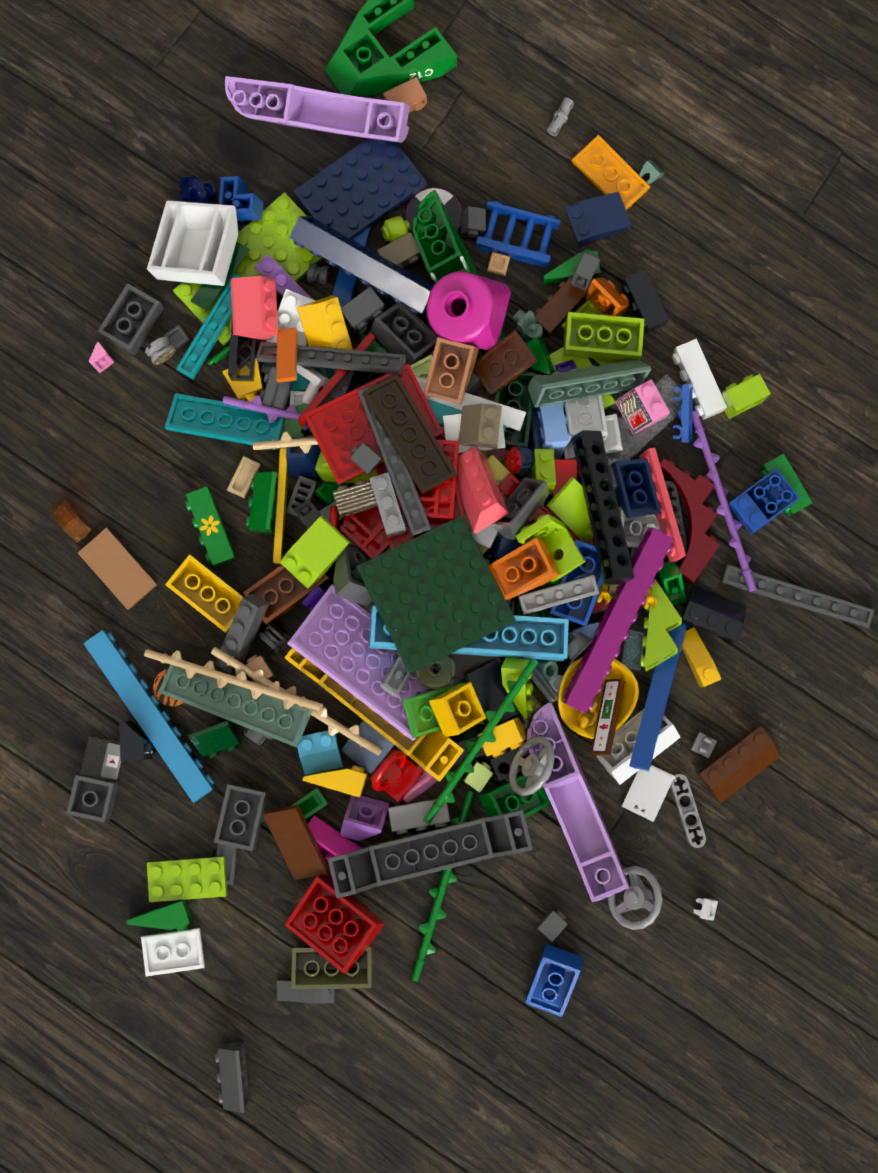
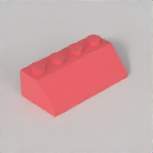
(479, 490)

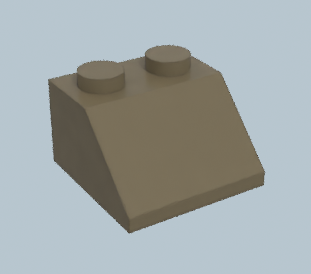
(480, 425)

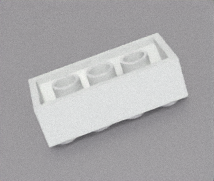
(624, 743)

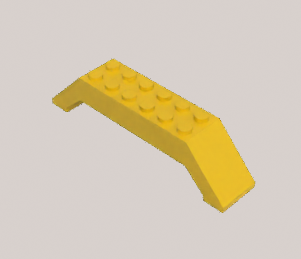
(430, 751)

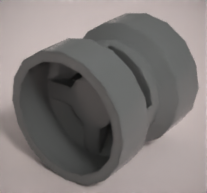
(318, 274)

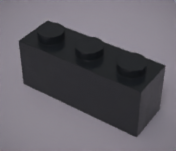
(644, 300)

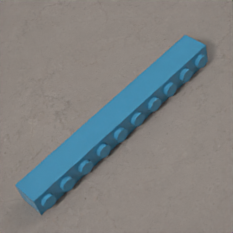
(149, 715)

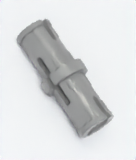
(560, 116)

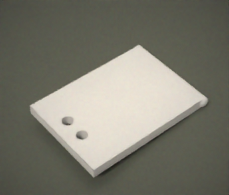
(648, 792)

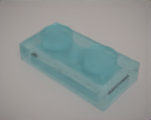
(633, 650)

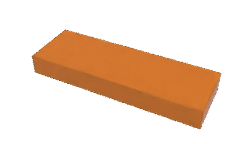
(286, 355)

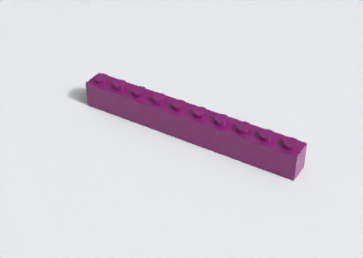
(617, 620)

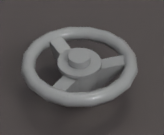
(534, 767)
(637, 897)

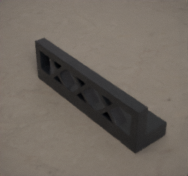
(235, 356)

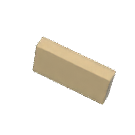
(243, 476)

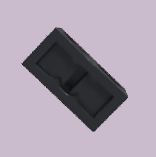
(507, 757)

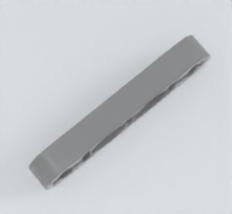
(685, 811)

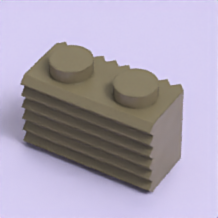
(355, 498)

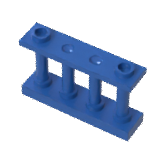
(522, 252)

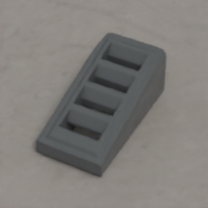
(306, 481)

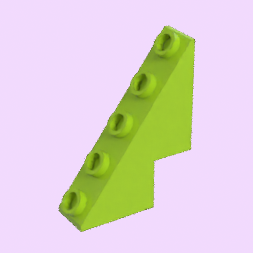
(661, 620)

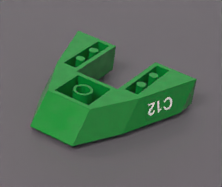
(364, 68)

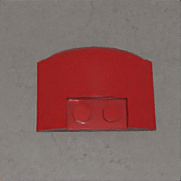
(441, 499)
(367, 531)

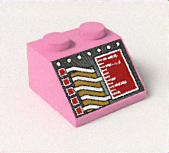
(642, 407)

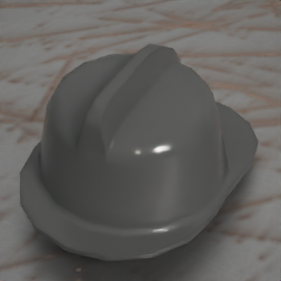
(576, 644)

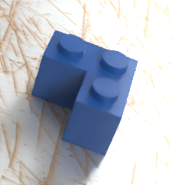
(234, 192)

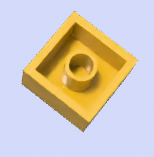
(457, 709)
(507, 735)

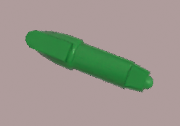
(219, 356)

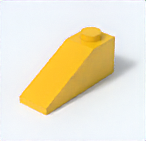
(699, 659)

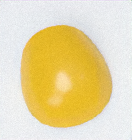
(586, 723)

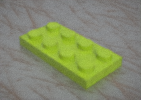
(187, 879)

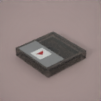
(102, 759)

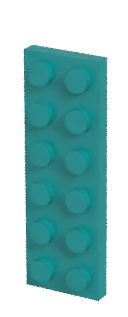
(221, 421)

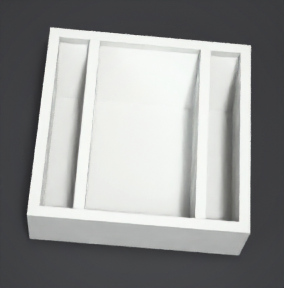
(194, 243)

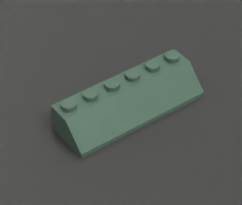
(587, 382)

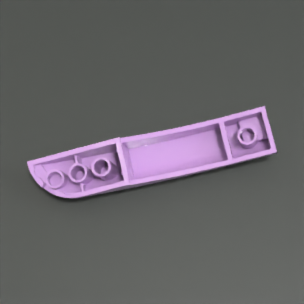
(318, 109)
(578, 810)

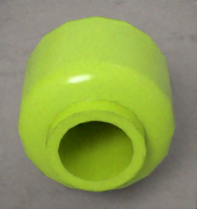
(395, 228)

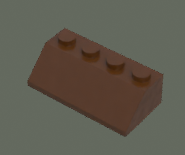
(739, 763)

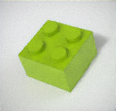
(744, 395)

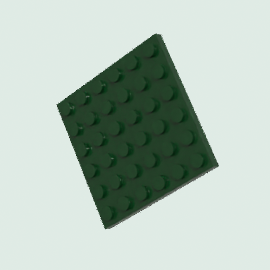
(435, 594)

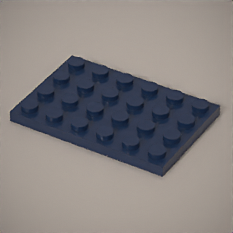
(361, 187)

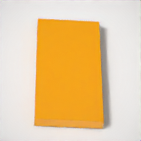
(610, 172)

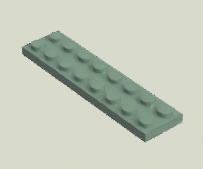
(236, 704)

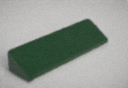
(208, 293)

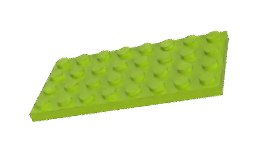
(262, 238)

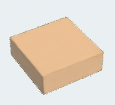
(498, 264)

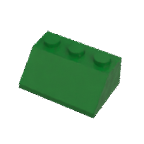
(263, 503)

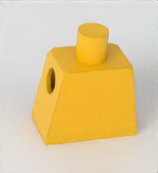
(247, 389)

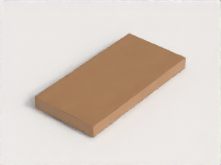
(117, 568)

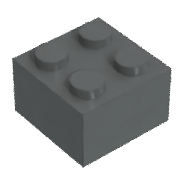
(362, 311)
(92, 798)

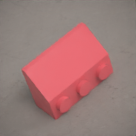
(254, 307)

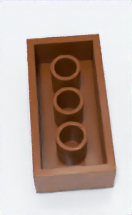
(282, 592)

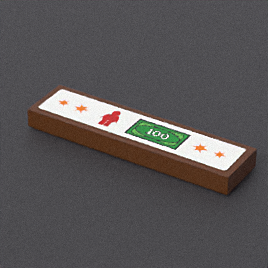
(607, 717)

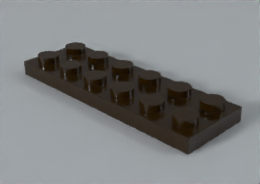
(409, 434)

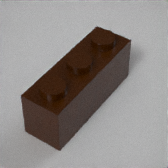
(558, 306)

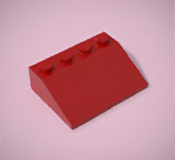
(332, 925)

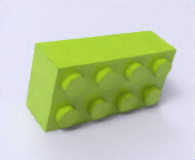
(603, 336)

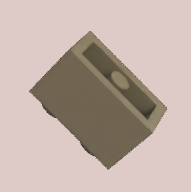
(402, 251)

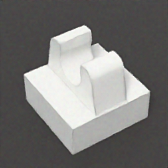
(708, 908)

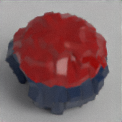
(519, 460)

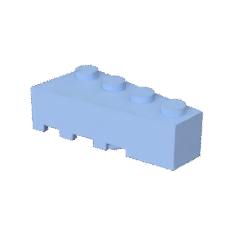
(553, 428)

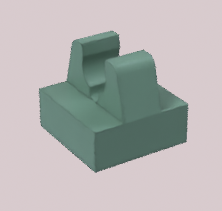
(655, 172)

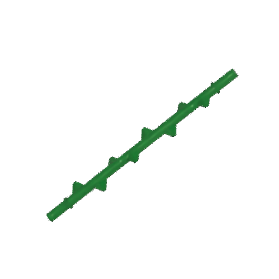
(486, 736)
(438, 894)

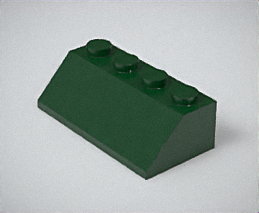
(518, 397)

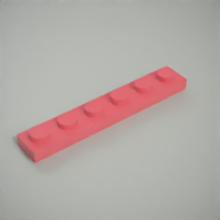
(667, 518)

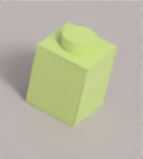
(480, 776)

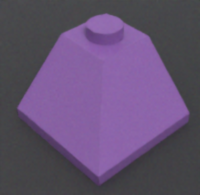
(363, 818)

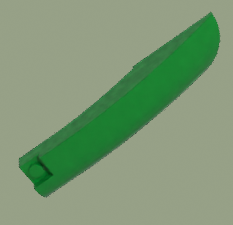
(441, 244)

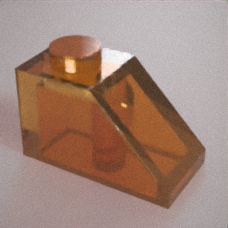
(71, 521)

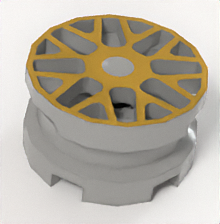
(160, 350)

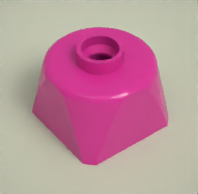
(484, 311)

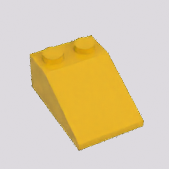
(343, 780)

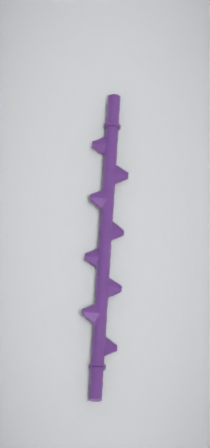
(272, 413)
(723, 509)

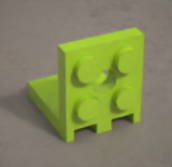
(557, 538)

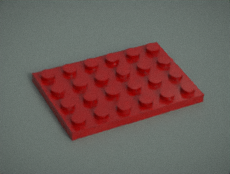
(344, 424)

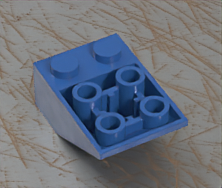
(763, 501)

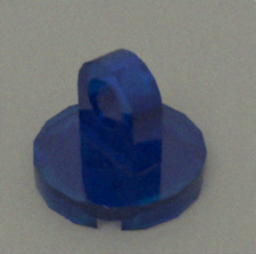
(193, 190)

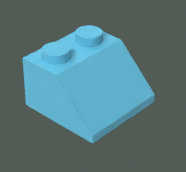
(319, 752)

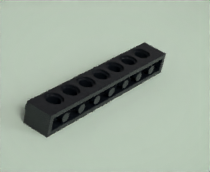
(602, 507)

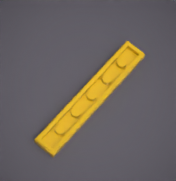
(280, 508)

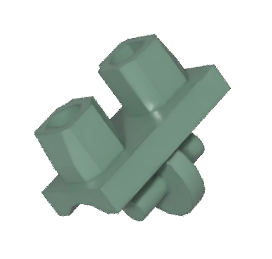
(527, 325)

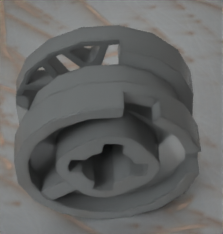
(271, 639)

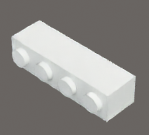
(697, 371)

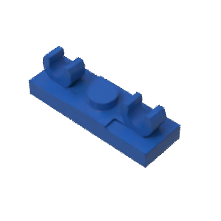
(685, 412)

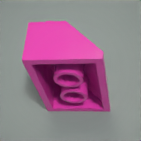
(329, 840)

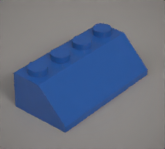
(580, 610)

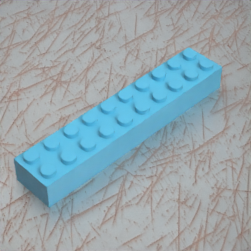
(524, 638)

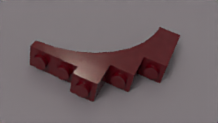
(700, 517)

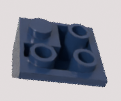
(302, 463)

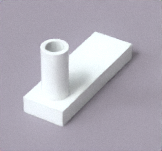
(316, 381)

